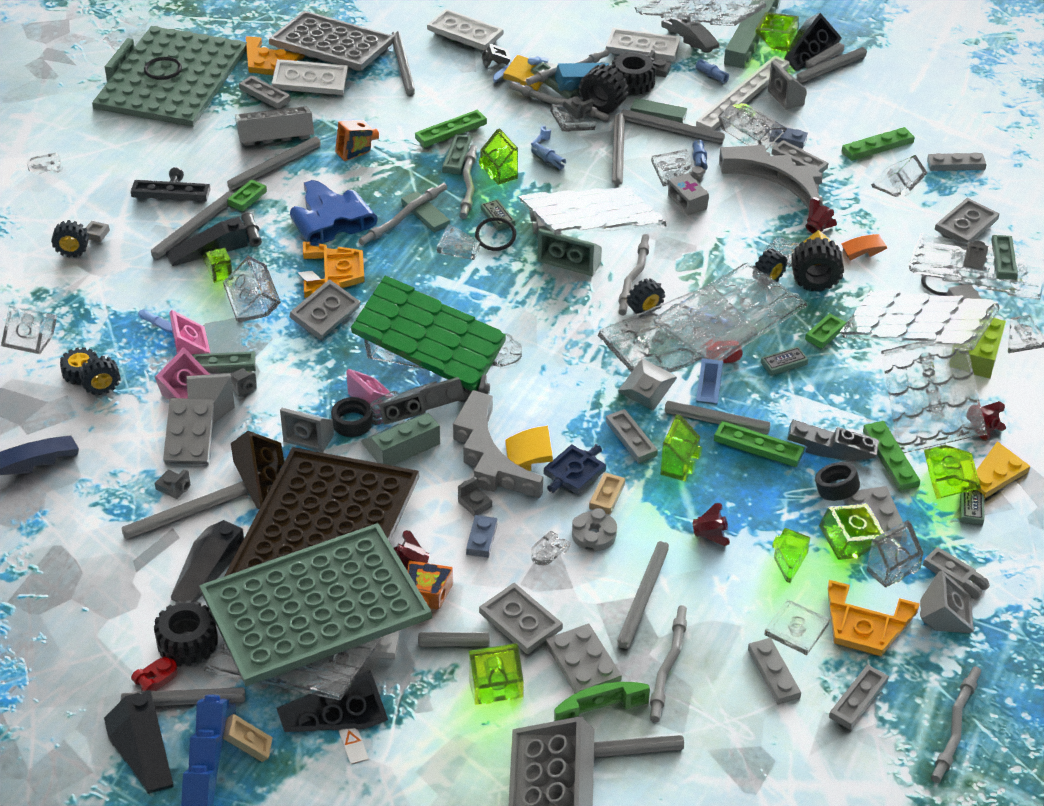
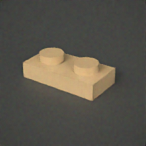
(607, 493)
(247, 738)

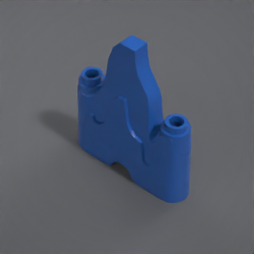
(330, 213)

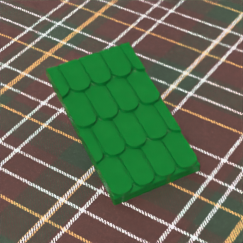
(425, 334)

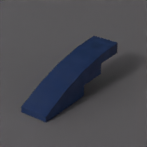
(42, 452)

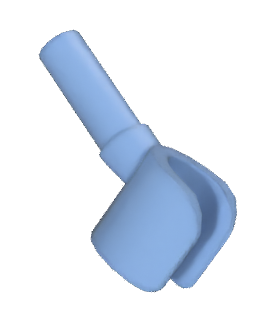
(544, 135)

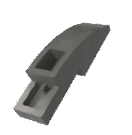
(692, 32)
(420, 399)
(837, 445)

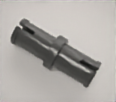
(252, 229)

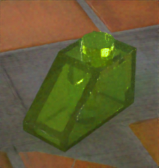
(218, 264)
(790, 552)

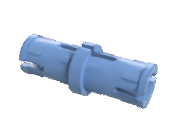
(712, 71)
(700, 154)
(548, 155)

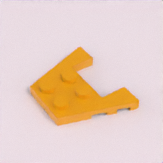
(263, 59)
(341, 266)
(866, 628)

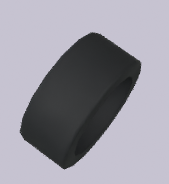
(352, 428)
(839, 490)

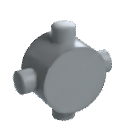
(697, 172)

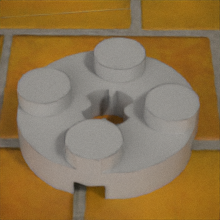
(594, 520)

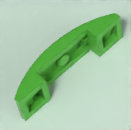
(629, 693)

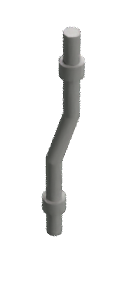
(543, 75)
(528, 91)
(467, 203)
(377, 232)
(643, 251)
(658, 697)
(945, 759)

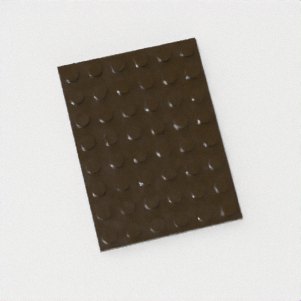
(322, 499)

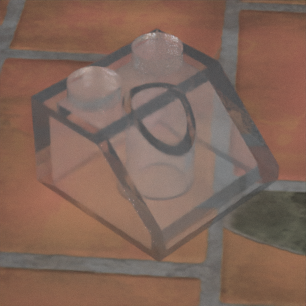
(901, 177)
(28, 330)
(895, 555)

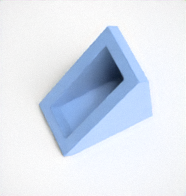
(709, 380)

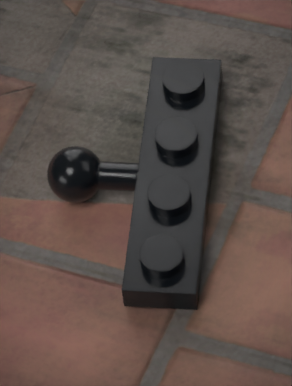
(171, 189)

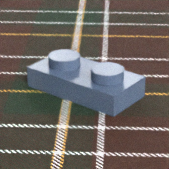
(795, 137)
(481, 536)

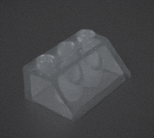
(750, 125)
(251, 291)

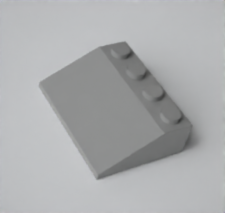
(274, 124)
(552, 764)

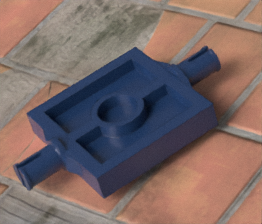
(574, 469)

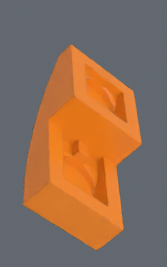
(868, 244)

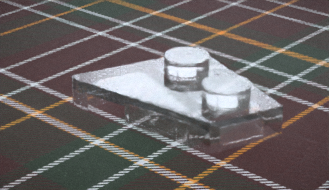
(1024, 335)

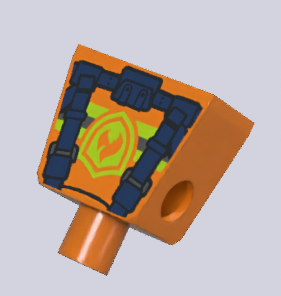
(354, 138)
(432, 581)

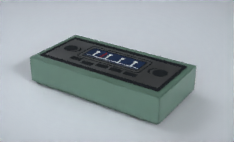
(496, 209)
(784, 361)
(972, 507)

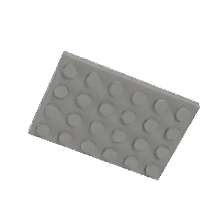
(331, 40)

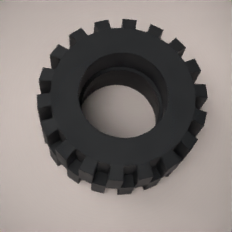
(637, 70)
(604, 87)
(817, 252)
(187, 647)

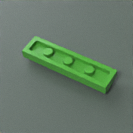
(449, 128)
(878, 143)
(759, 444)
(892, 456)

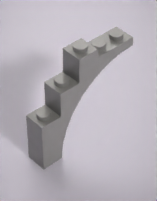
(779, 169)
(491, 465)

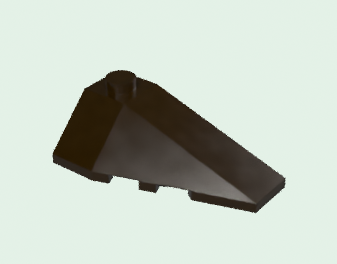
(258, 463)

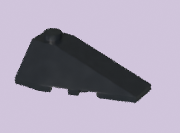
(811, 39)
(225, 234)
(207, 559)
(357, 709)
(137, 736)

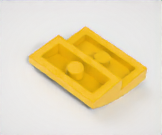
(519, 71)
(530, 447)

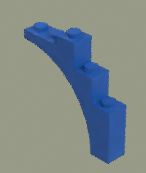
(205, 751)

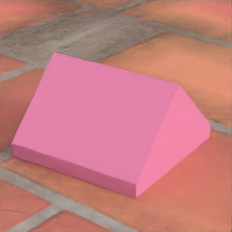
(188, 334)
(173, 377)
(364, 386)

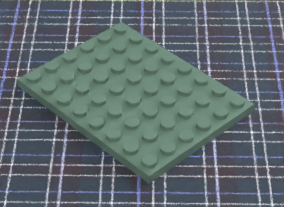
(177, 100)
(314, 603)

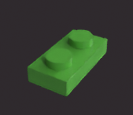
(247, 195)
(825, 331)

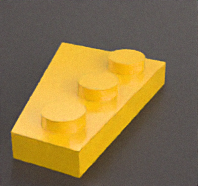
(1000, 469)

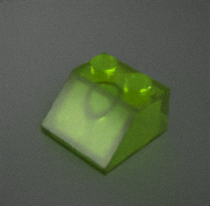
(778, 30)
(500, 158)
(680, 450)
(951, 470)
(850, 530)
(496, 674)

